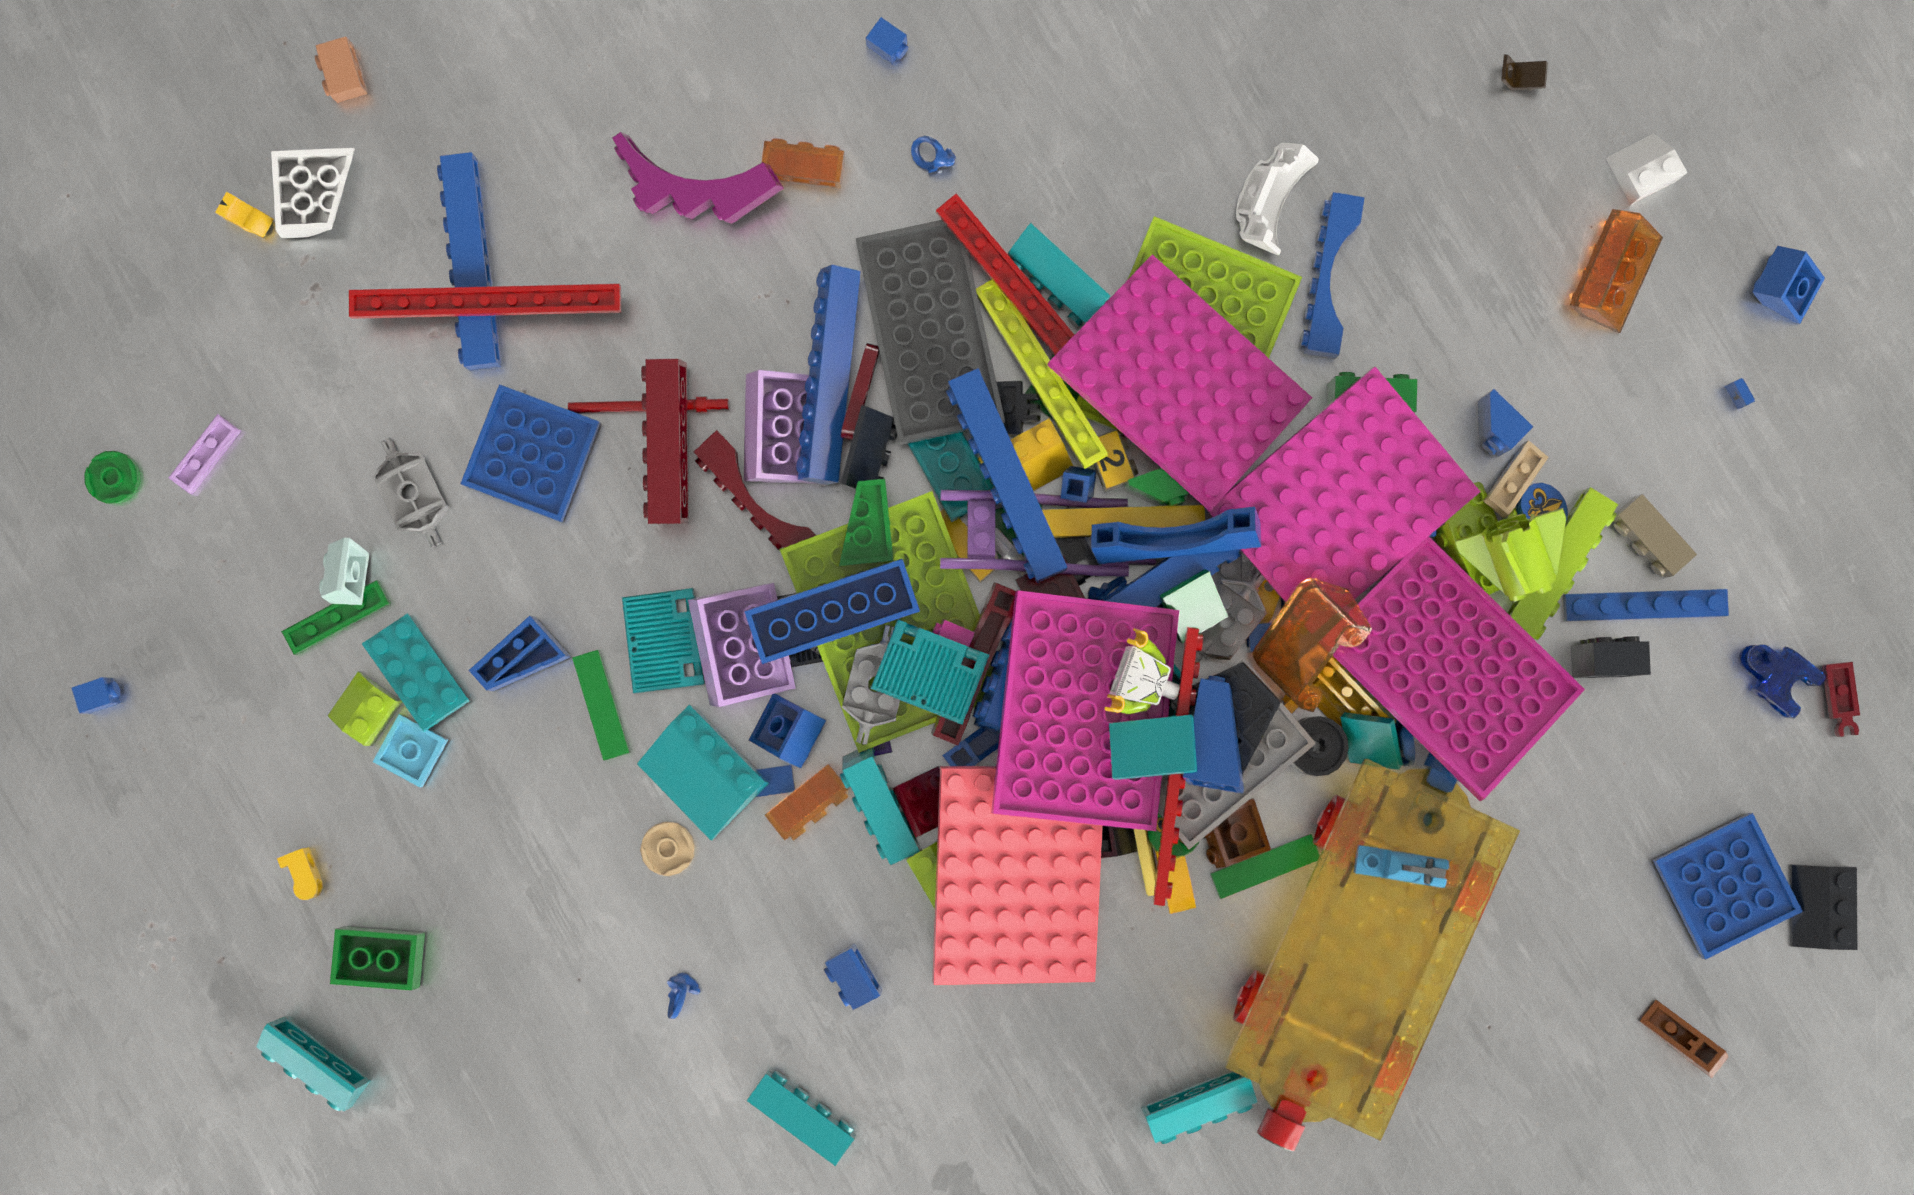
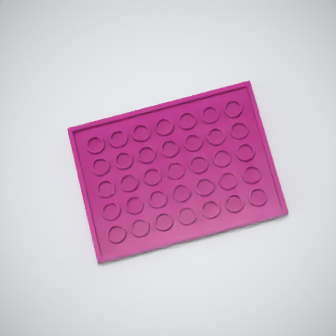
(1180, 382)
(1349, 492)
(1457, 669)
(1055, 716)

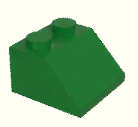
(1157, 488)

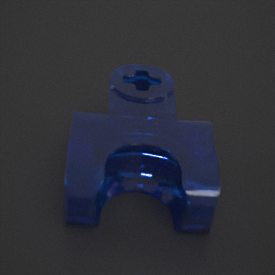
(1777, 675)

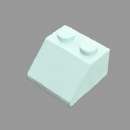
(344, 573)

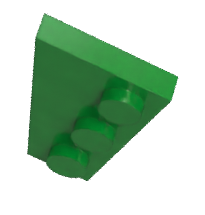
(868, 526)

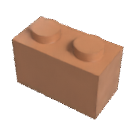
(340, 69)

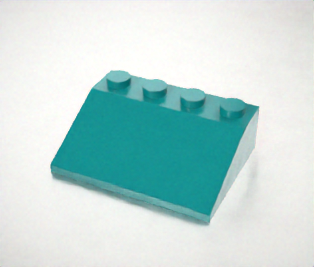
(702, 772)

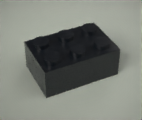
(1611, 657)

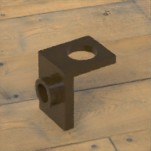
(1524, 74)

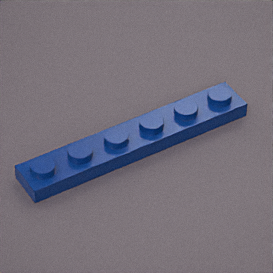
(1645, 605)

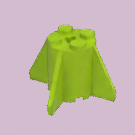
(1519, 553)

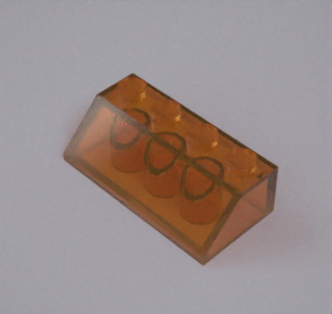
(1616, 269)

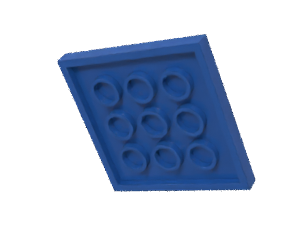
(530, 453)
(1727, 886)

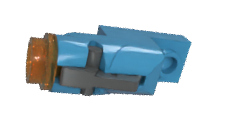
(1406, 867)

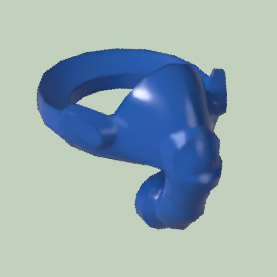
(943, 157)
(1102, 593)
(678, 993)

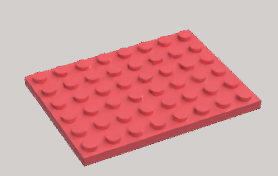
(1011, 890)

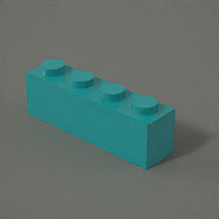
(802, 1117)

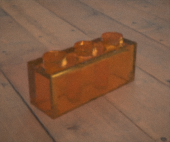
(805, 163)
(807, 803)

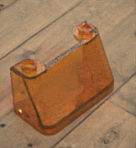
(1307, 635)

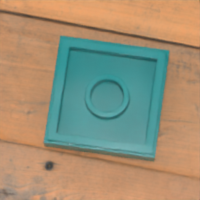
(1372, 739)

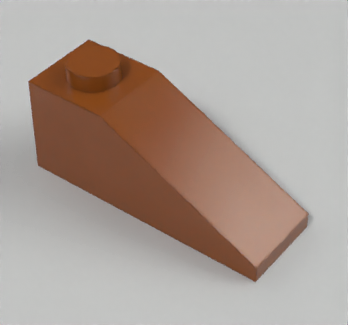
(1685, 1039)

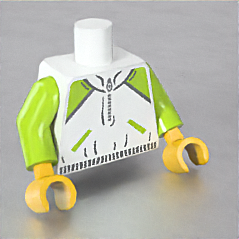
(1141, 677)

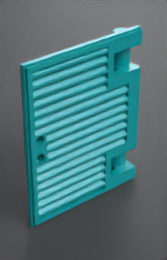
(661, 641)
(930, 672)

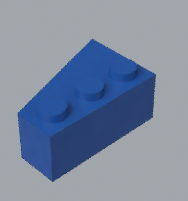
(519, 655)

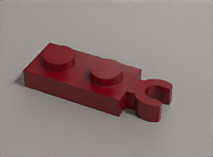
(1842, 696)

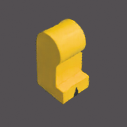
(244, 215)
(304, 873)

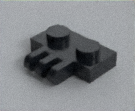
(1017, 406)

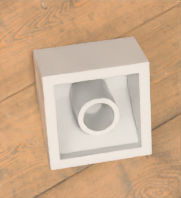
(1646, 167)

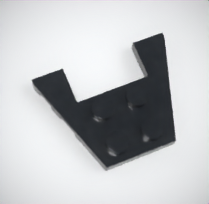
(1252, 704)

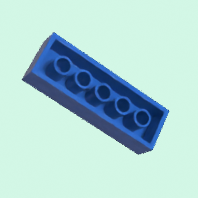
(831, 611)

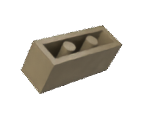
(1653, 537)

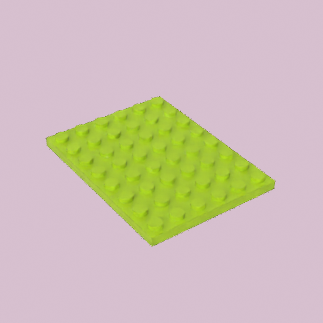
(1236, 285)
(920, 540)

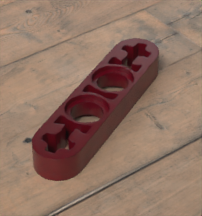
(860, 389)

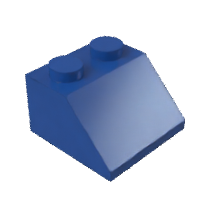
(1789, 283)
(1499, 424)
(787, 730)
(853, 977)

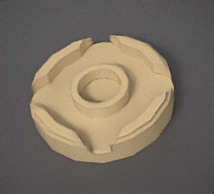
(667, 848)

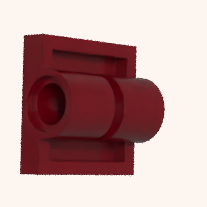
(920, 801)

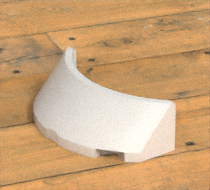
(1266, 192)

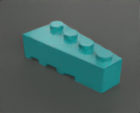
(879, 806)

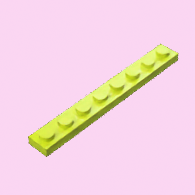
(1044, 380)

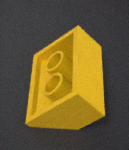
(1041, 454)

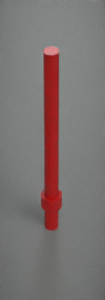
(700, 404)

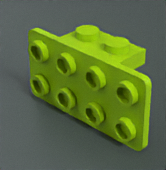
(1468, 521)

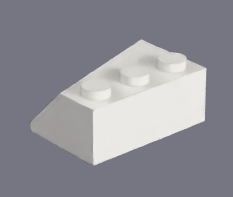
(308, 189)

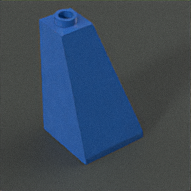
(1216, 739)

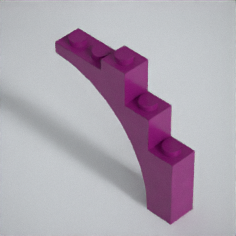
(730, 196)

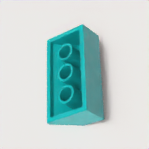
(1057, 276)
(312, 1063)
(1198, 1106)

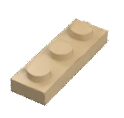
(1515, 479)

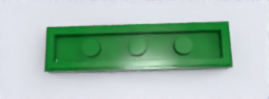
(334, 619)
(601, 705)
(1265, 866)

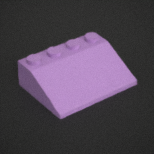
(773, 426)
(728, 648)

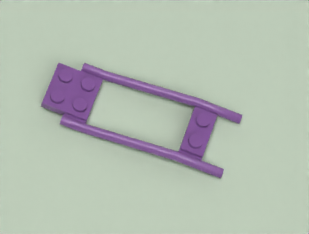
(982, 534)

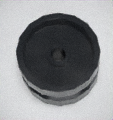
(1331, 750)

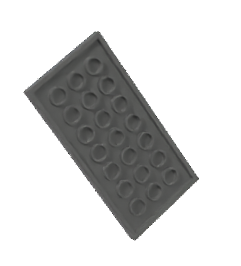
(925, 324)

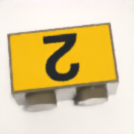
(1116, 467)

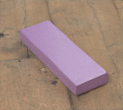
(204, 454)

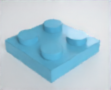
(410, 751)

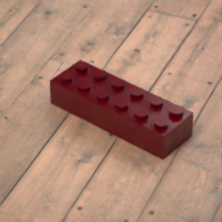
(666, 441)

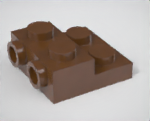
(1237, 837)

